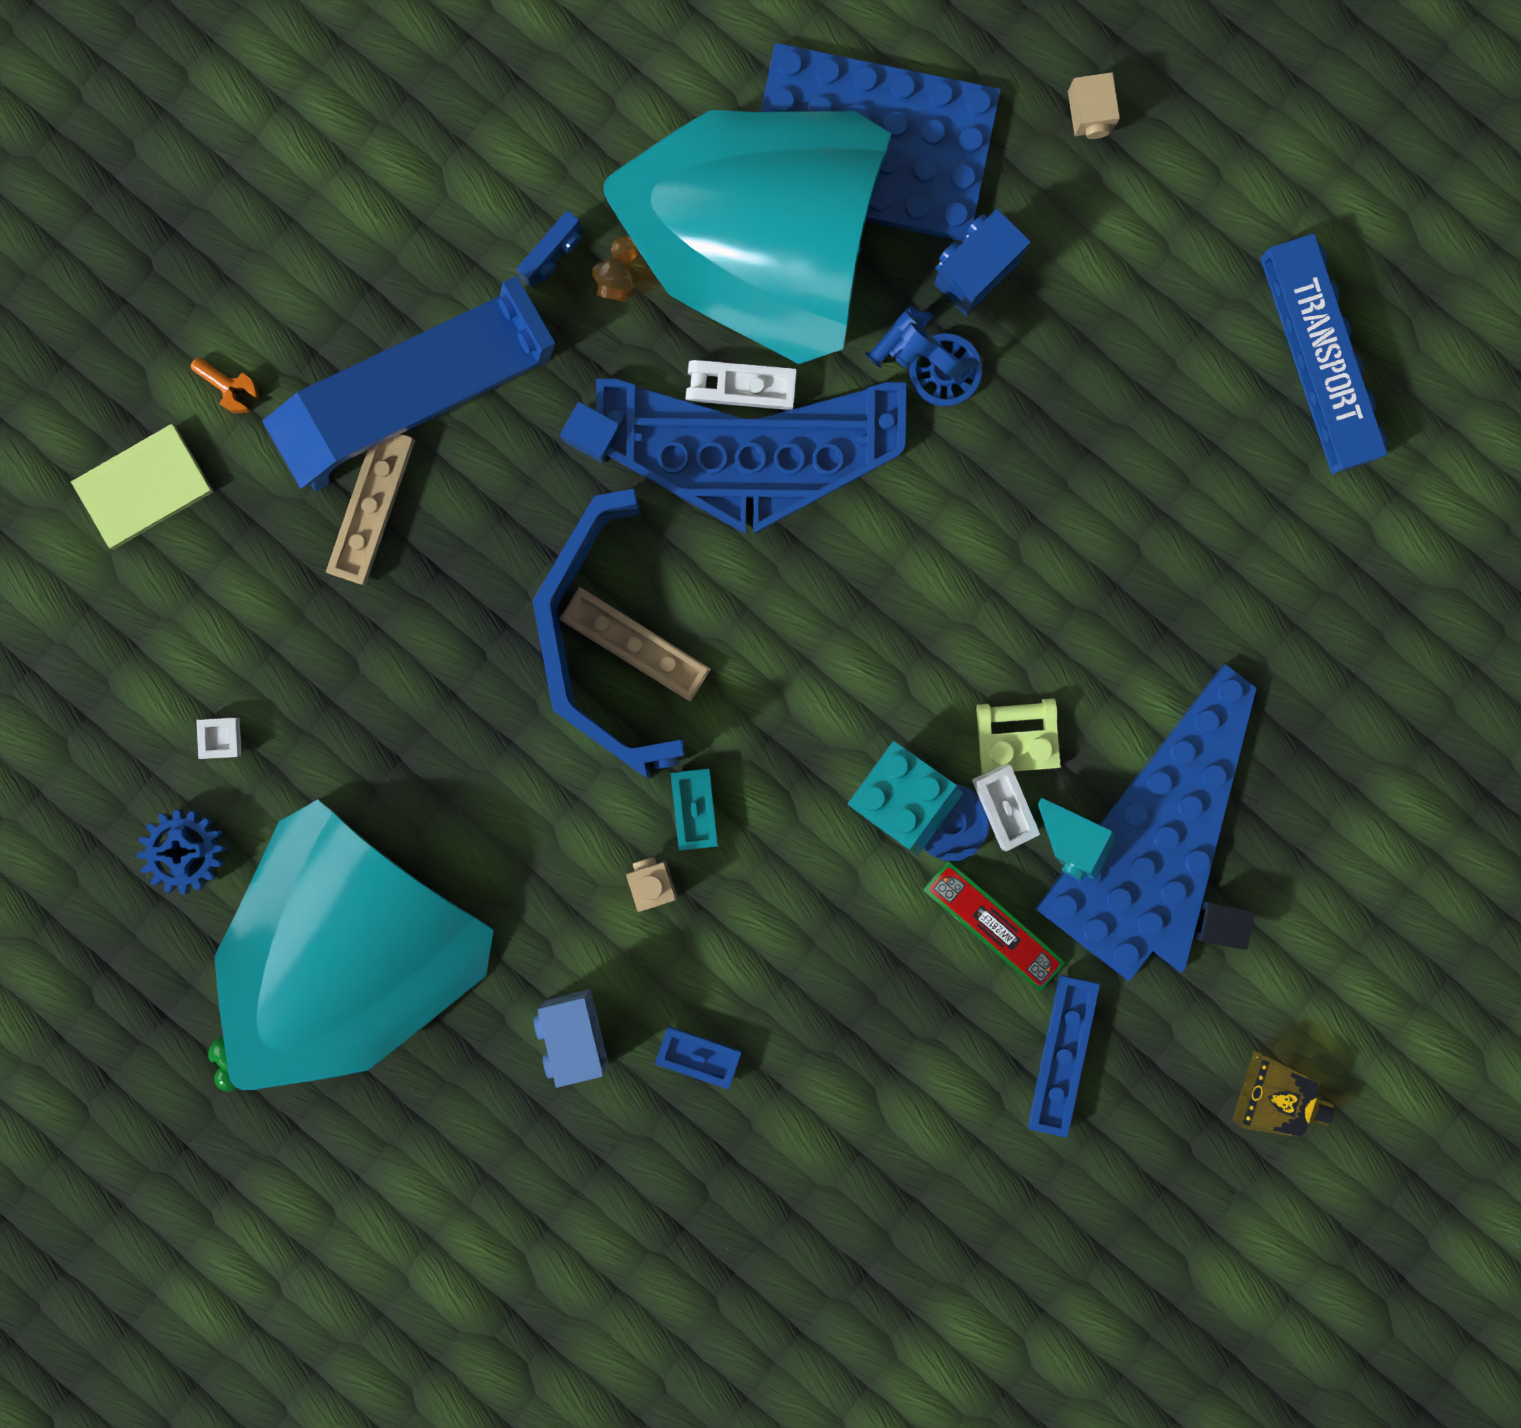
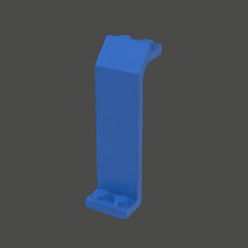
(409, 384)

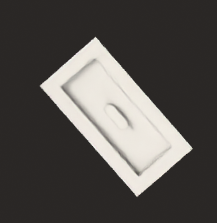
(1005, 807)

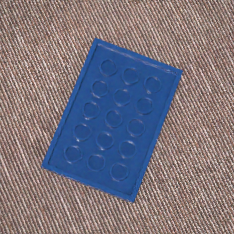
(934, 123)

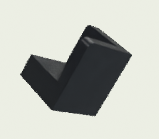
(1224, 925)

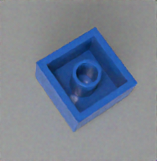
(981, 261)

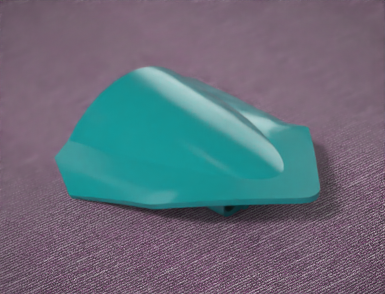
(757, 220)
(336, 957)

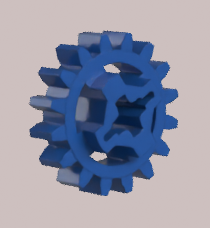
(181, 866)

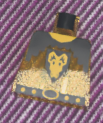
(1279, 1099)

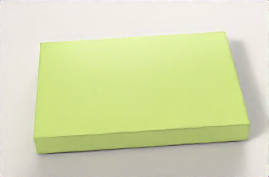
(142, 486)

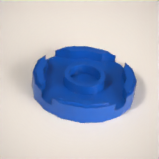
(961, 830)

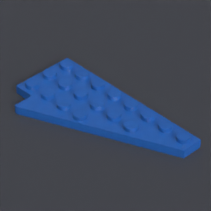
(1164, 840)

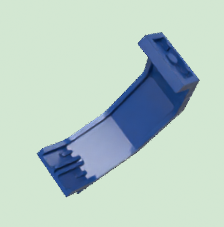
(546, 604)

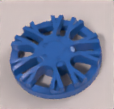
(941, 379)

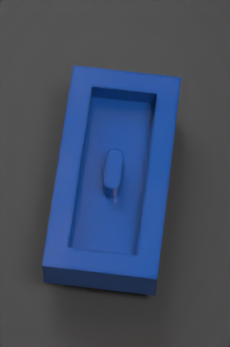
(541, 261)
(698, 1057)

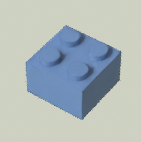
(571, 1038)

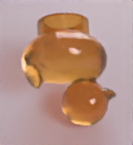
(615, 275)

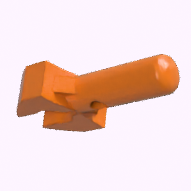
(226, 384)

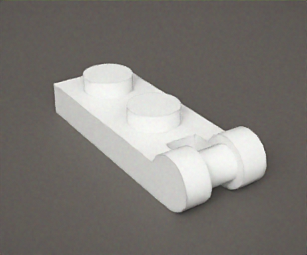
(742, 385)

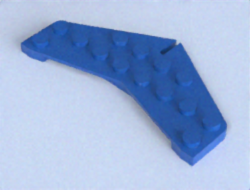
(774, 459)

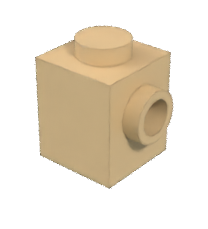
(1093, 105)
(651, 884)

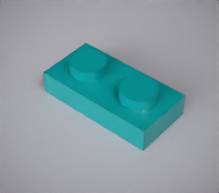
(694, 809)

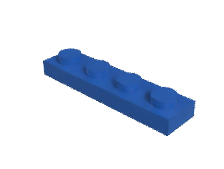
(1063, 1056)

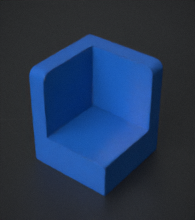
(589, 432)

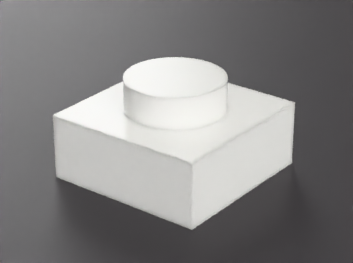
(218, 738)

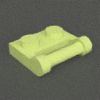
(1019, 749)

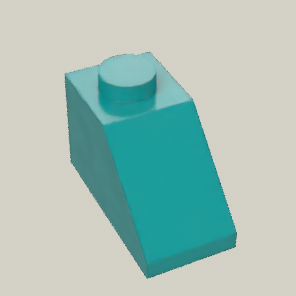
(1076, 841)

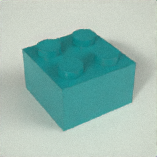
(905, 798)

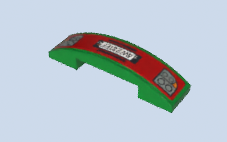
(994, 926)

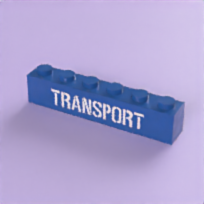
(1324, 353)

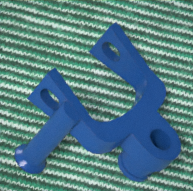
(909, 339)

